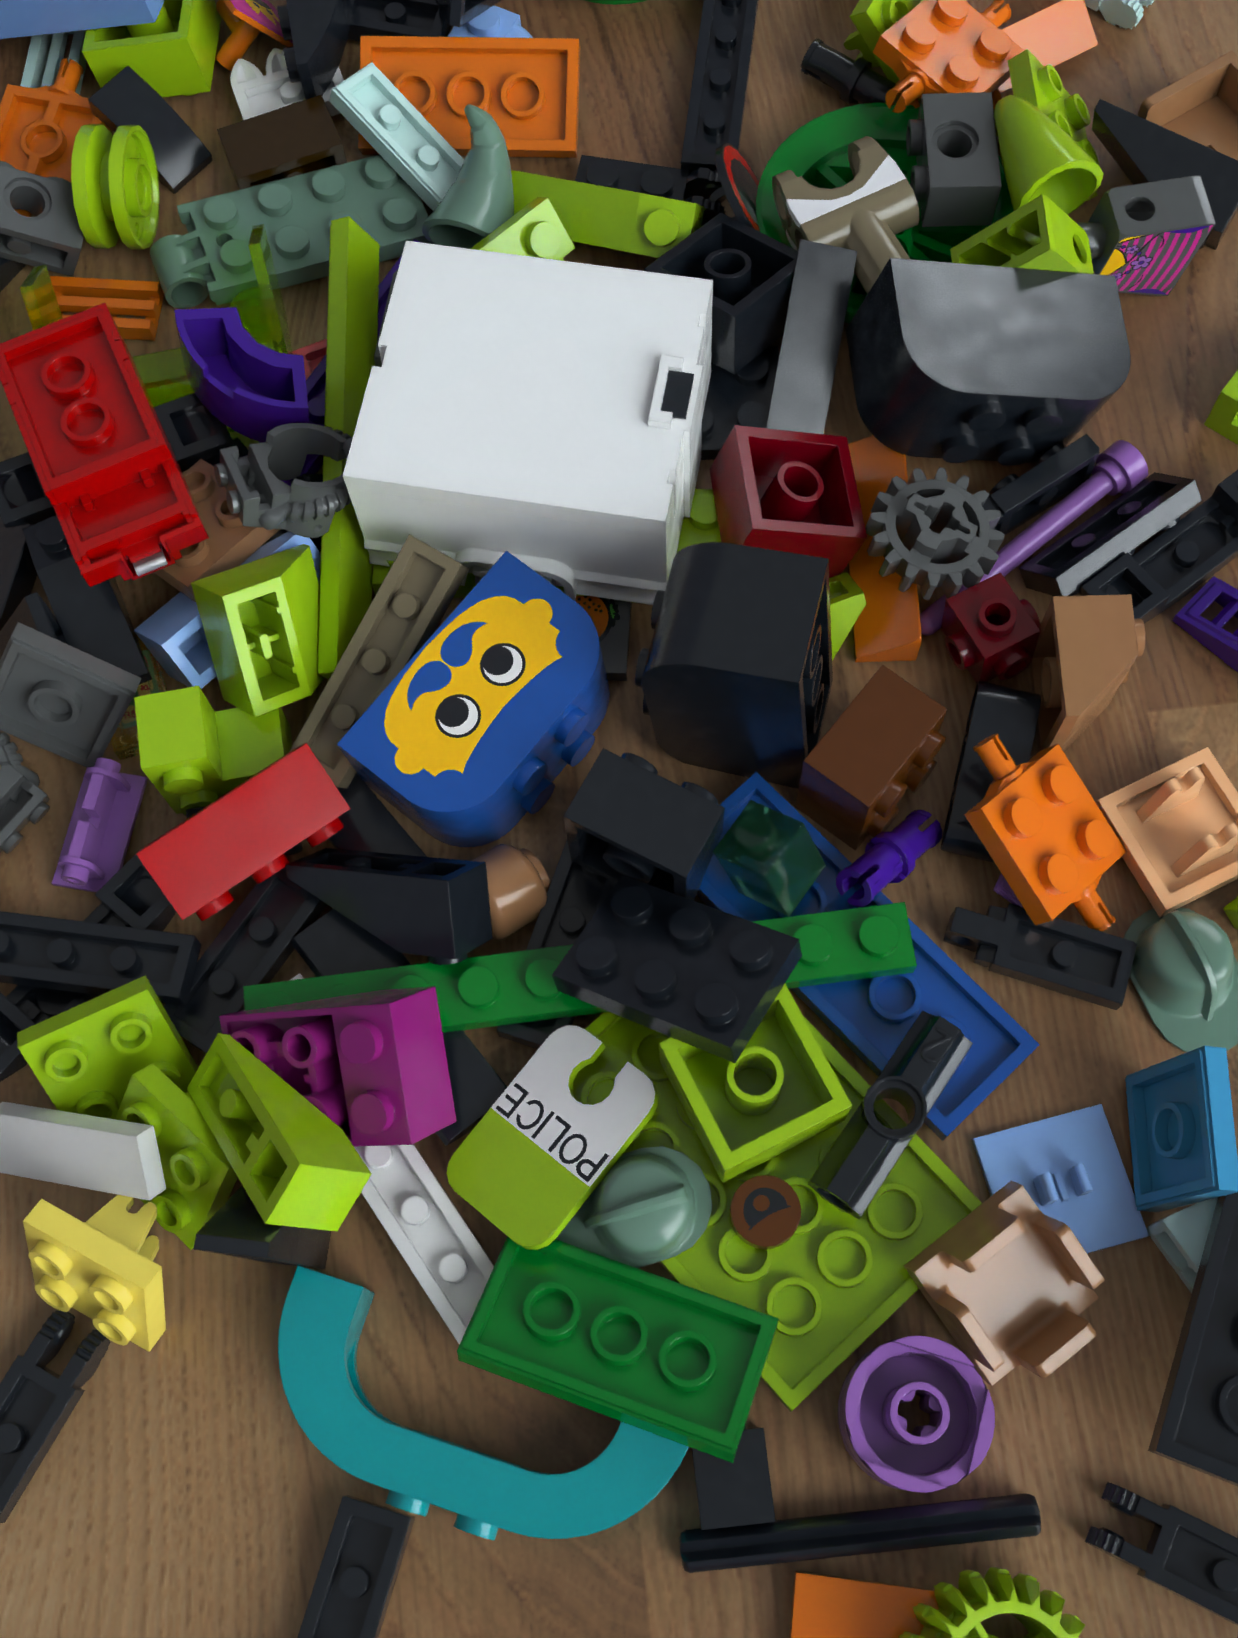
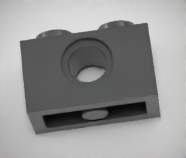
(955, 159)
(53, 232)

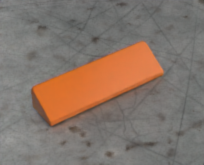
(891, 619)

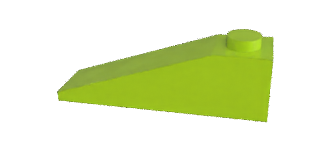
(611, 215)

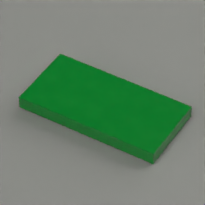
(621, 1343)

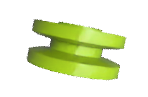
(115, 186)

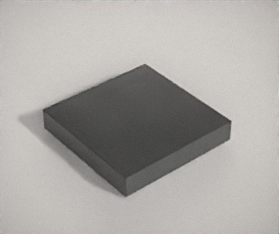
(61, 696)

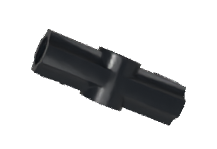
(865, 1147)

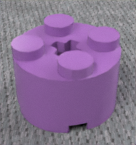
(948, 1390)

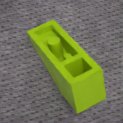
(278, 1143)

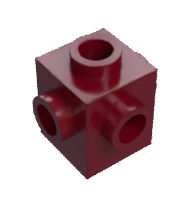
(990, 630)

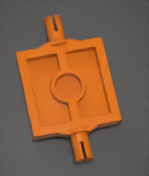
(947, 50)
(42, 124)
(1045, 833)

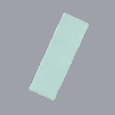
(398, 133)

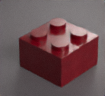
(788, 494)

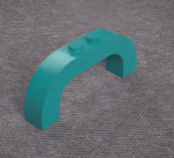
(324, 1392)

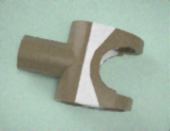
(853, 216)

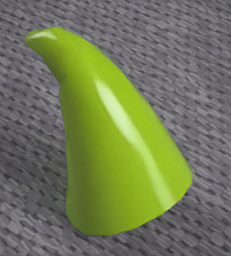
(1042, 157)

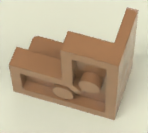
(1201, 106)

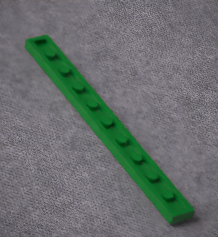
(522, 990)

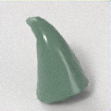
(482, 191)

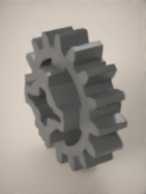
(934, 533)

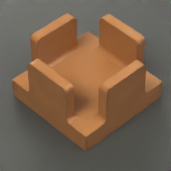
(1010, 1286)

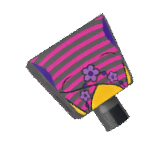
(1149, 233)

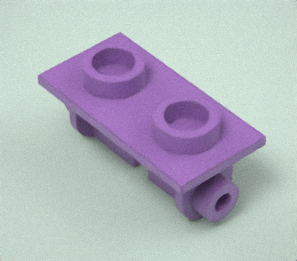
(99, 827)

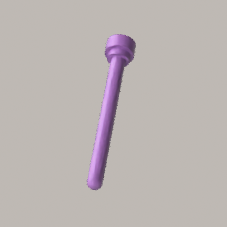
(1116, 471)

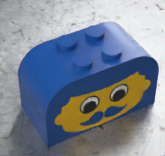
(486, 710)

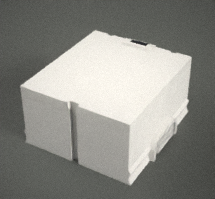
(535, 417)

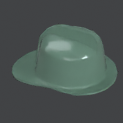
(1186, 978)
(644, 1209)

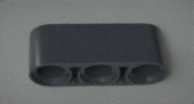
(992, 711)

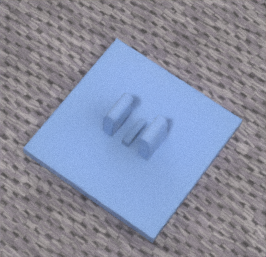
(1069, 1173)

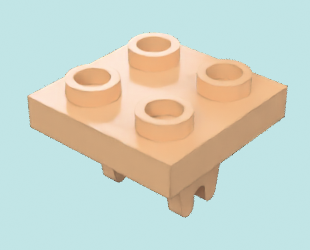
(1178, 830)

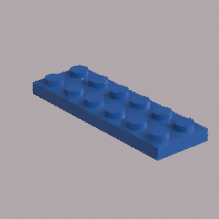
(879, 1011)

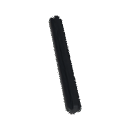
(860, 1533)

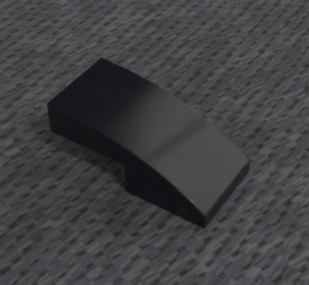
(175, 146)

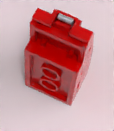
(99, 447)

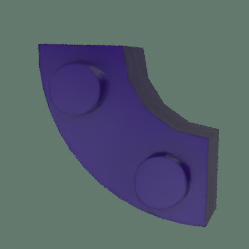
(237, 376)

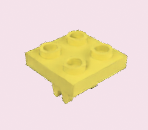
(101, 1268)

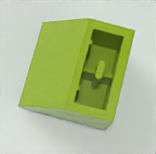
(263, 629)

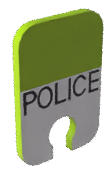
(541, 1148)

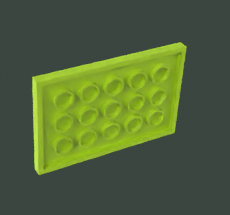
(836, 1271)

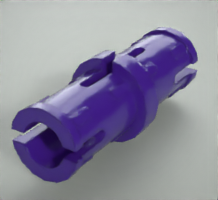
(888, 858)

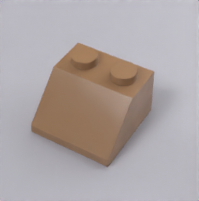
(1082, 662)

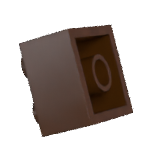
(871, 759)

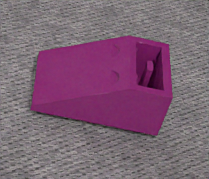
(360, 1059)

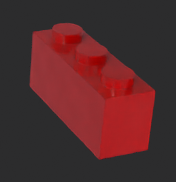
(245, 834)

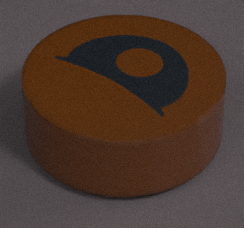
(765, 1212)

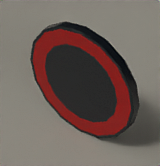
(737, 183)

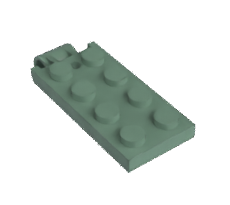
(297, 223)

